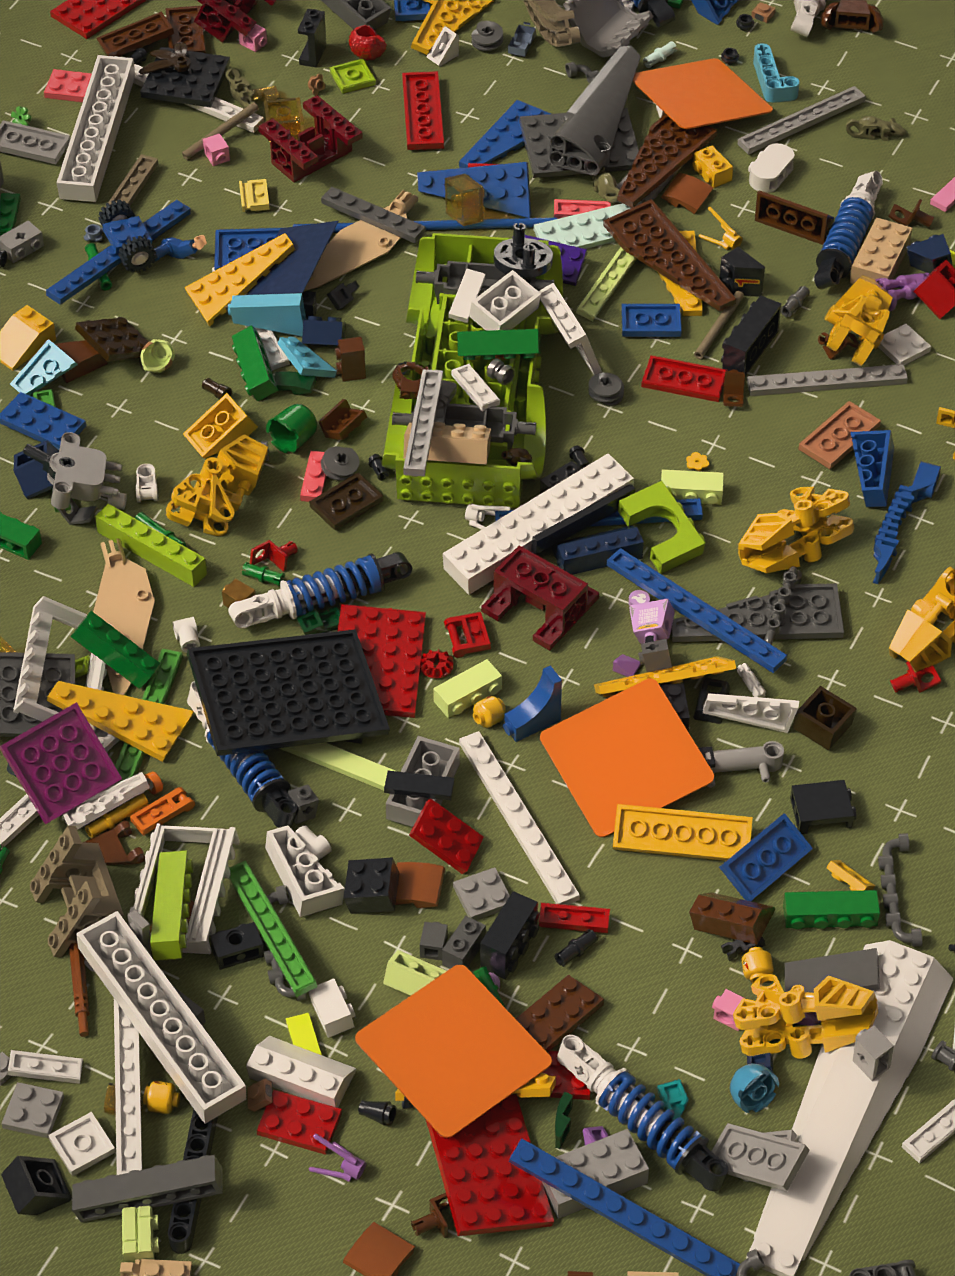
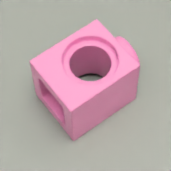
(255, 39)
(216, 149)
(725, 1006)

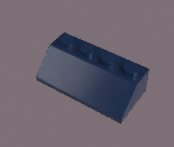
(593, 550)

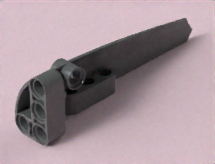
(592, 121)

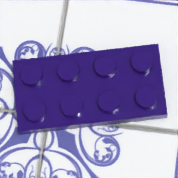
(572, 260)

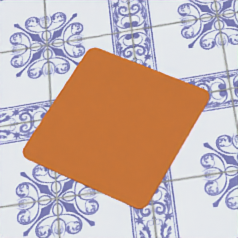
(701, 93)
(626, 754)
(453, 1050)

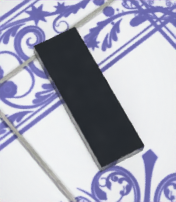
(419, 785)

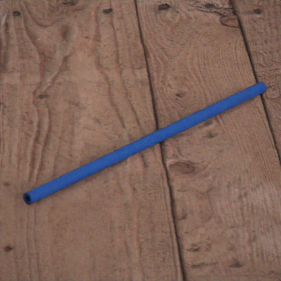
(454, 225)

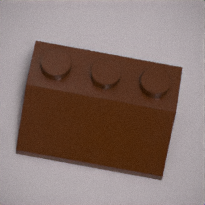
(730, 917)

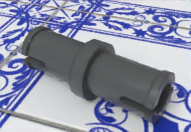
(795, 301)

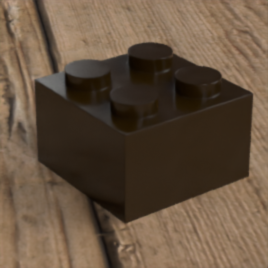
(824, 717)

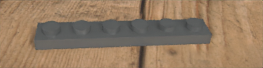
(373, 214)

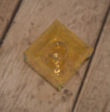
(287, 113)
(464, 199)

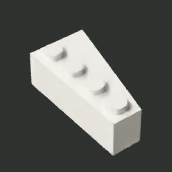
(305, 879)

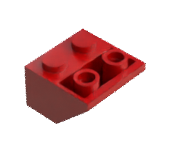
(938, 289)

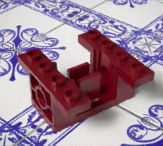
(224, 16)
(315, 146)
(544, 585)

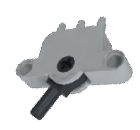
(75, 471)

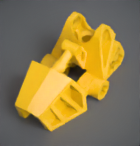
(863, 311)
(232, 471)
(765, 544)
(917, 637)
(837, 1003)

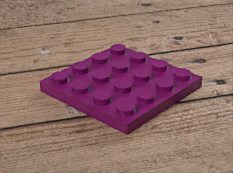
(60, 763)

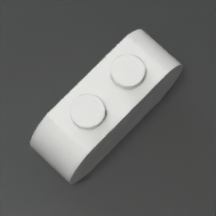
(771, 168)

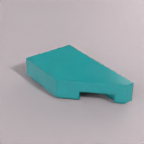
(674, 1097)

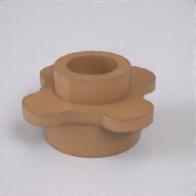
(316, 84)

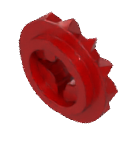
(443, 668)

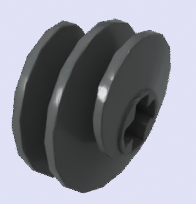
(487, 36)
(606, 388)
(339, 463)

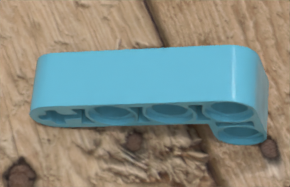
(772, 85)

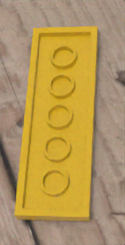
(680, 832)

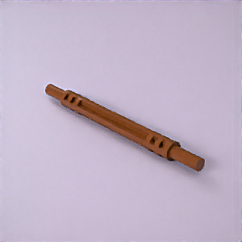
(79, 988)

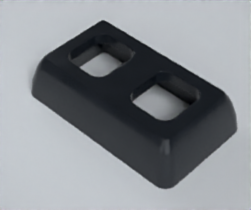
(698, 714)

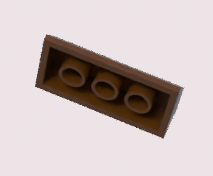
(792, 217)

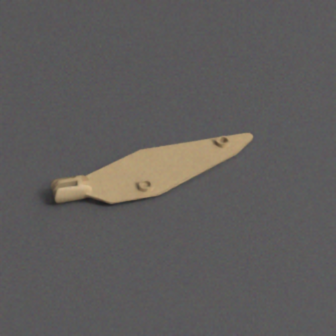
(358, 245)
(124, 602)

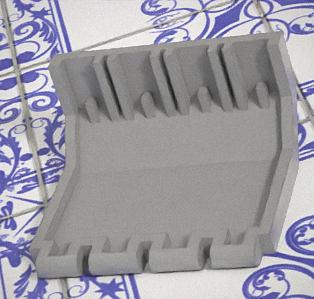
(605, 24)

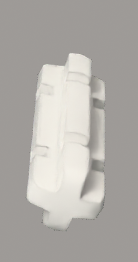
(751, 681)

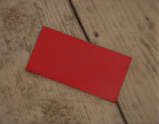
(684, 378)

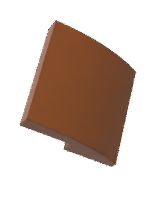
(687, 192)
(419, 884)
(378, 1252)

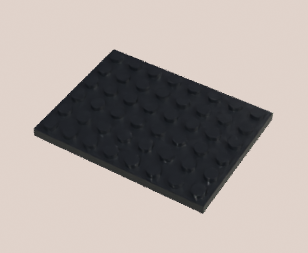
(287, 692)

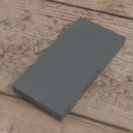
(853, 967)

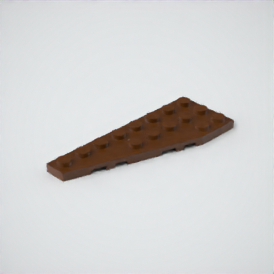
(660, 156)
(657, 243)

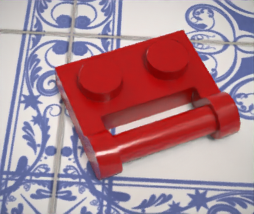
(474, 632)

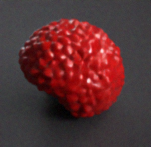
(366, 43)

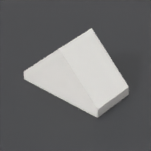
(445, 47)

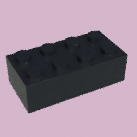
(751, 335)

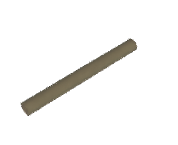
(222, 129)
(717, 327)

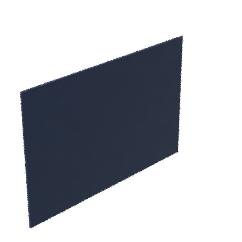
(297, 268)

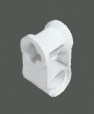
(146, 483)

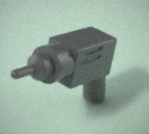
(447, 393)

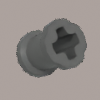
(945, 1055)

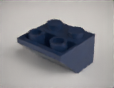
(929, 253)
(323, 332)
(31, 473)

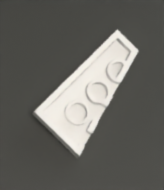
(761, 712)
(106, 801)

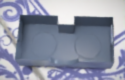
(522, 40)

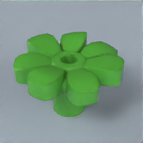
(21, 116)

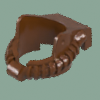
(407, 388)

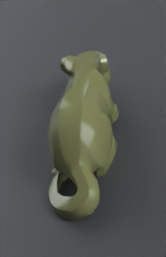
(240, 88)
(872, 126)
(605, 185)

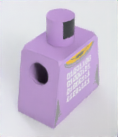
(652, 620)

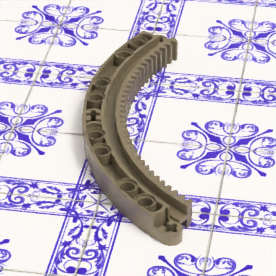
(553, 22)

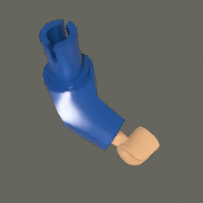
(178, 248)

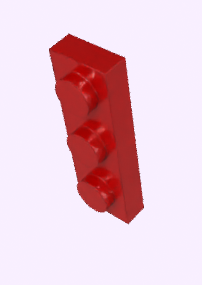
(574, 917)

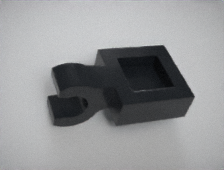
(342, 295)

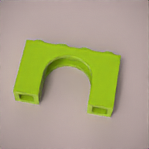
(659, 501)

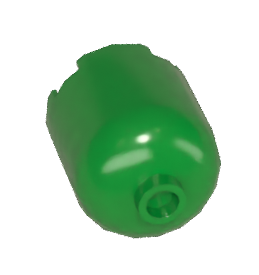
(292, 428)

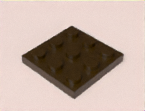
(112, 338)

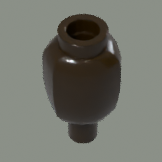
(516, 455)

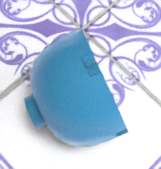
(753, 1087)

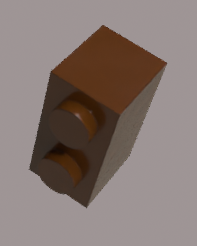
(351, 359)

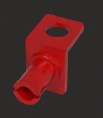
(276, 554)
(913, 678)

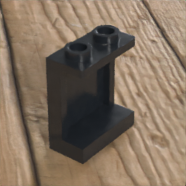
(314, 27)
(822, 804)

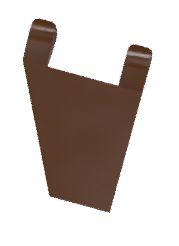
(112, 847)

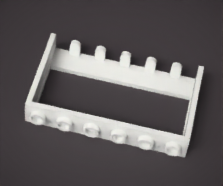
(35, 653)
(211, 882)

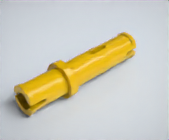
(108, 820)

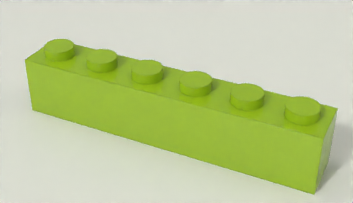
(151, 545)
(171, 905)

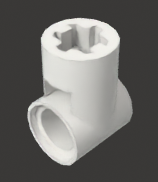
(186, 633)
(314, 844)

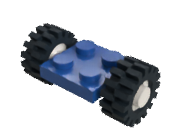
(127, 236)

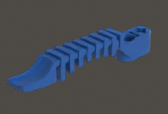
(885, 541)

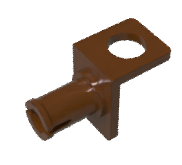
(916, 215)
(832, 354)
(733, 388)
(434, 1219)

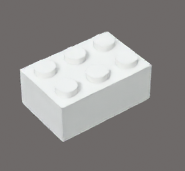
(505, 303)

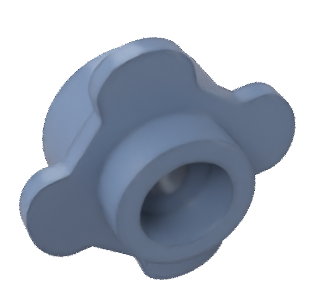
(93, 233)

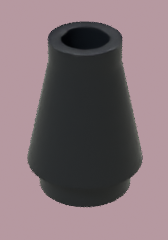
(379, 1111)

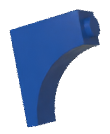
(538, 710)

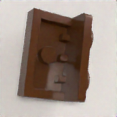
(341, 420)

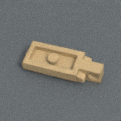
(153, 1267)

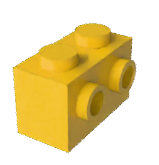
(712, 166)

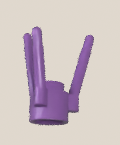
(351, 1164)

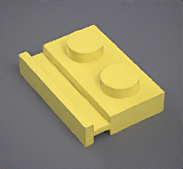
(254, 195)

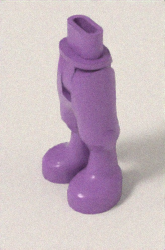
(906, 282)

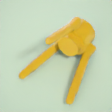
(730, 238)

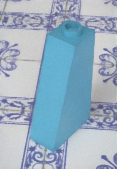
(270, 312)

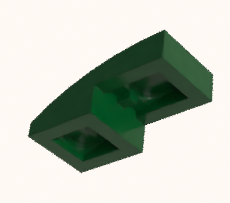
(293, 380)
(319, 623)
(562, 1121)

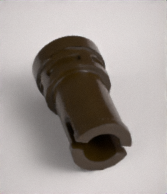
(215, 388)

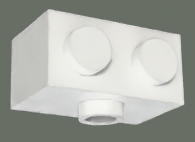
(331, 1007)

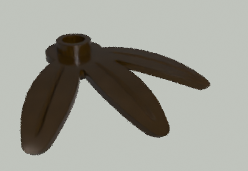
(169, 60)

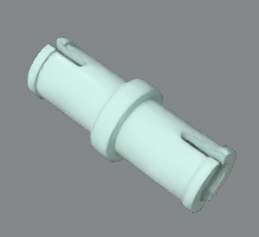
(660, 54)

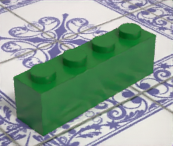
(499, 342)
(254, 363)
(18, 537)
(115, 649)
(831, 909)

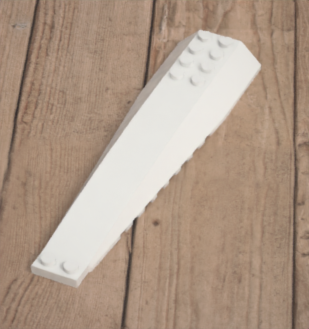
(847, 1108)

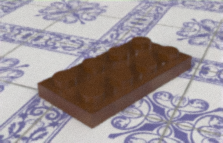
(185, 28)
(136, 35)
(560, 1012)

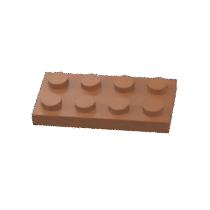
(833, 437)

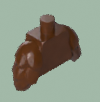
(852, 15)

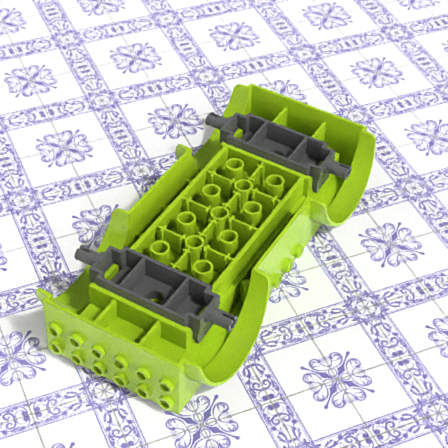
(521, 412)

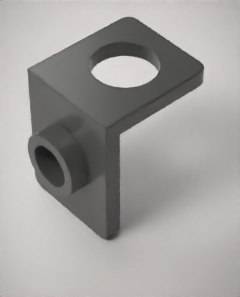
(77, 514)

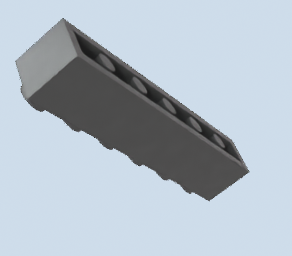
(147, 1187)

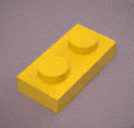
(844, 873)

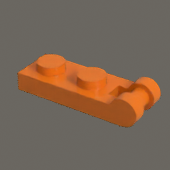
(162, 810)

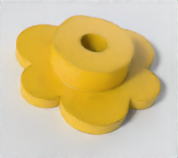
(697, 461)

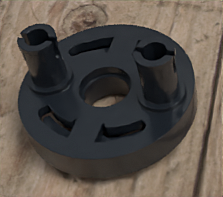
(523, 255)

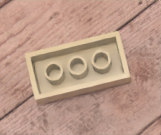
(881, 251)
(457, 443)

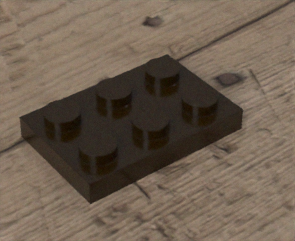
(346, 501)

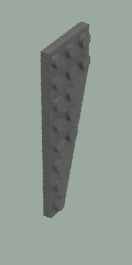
(810, 614)

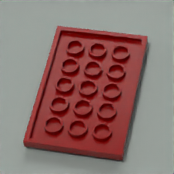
(392, 650)
(479, 1181)

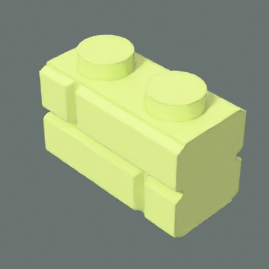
(138, 1233)

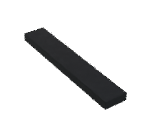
(579, 520)

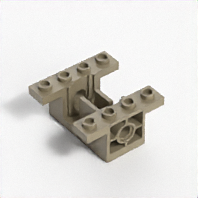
(84, 883)

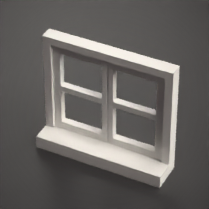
(568, 325)

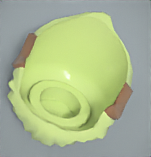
(157, 356)

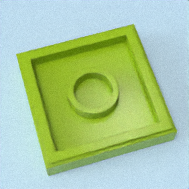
(352, 76)

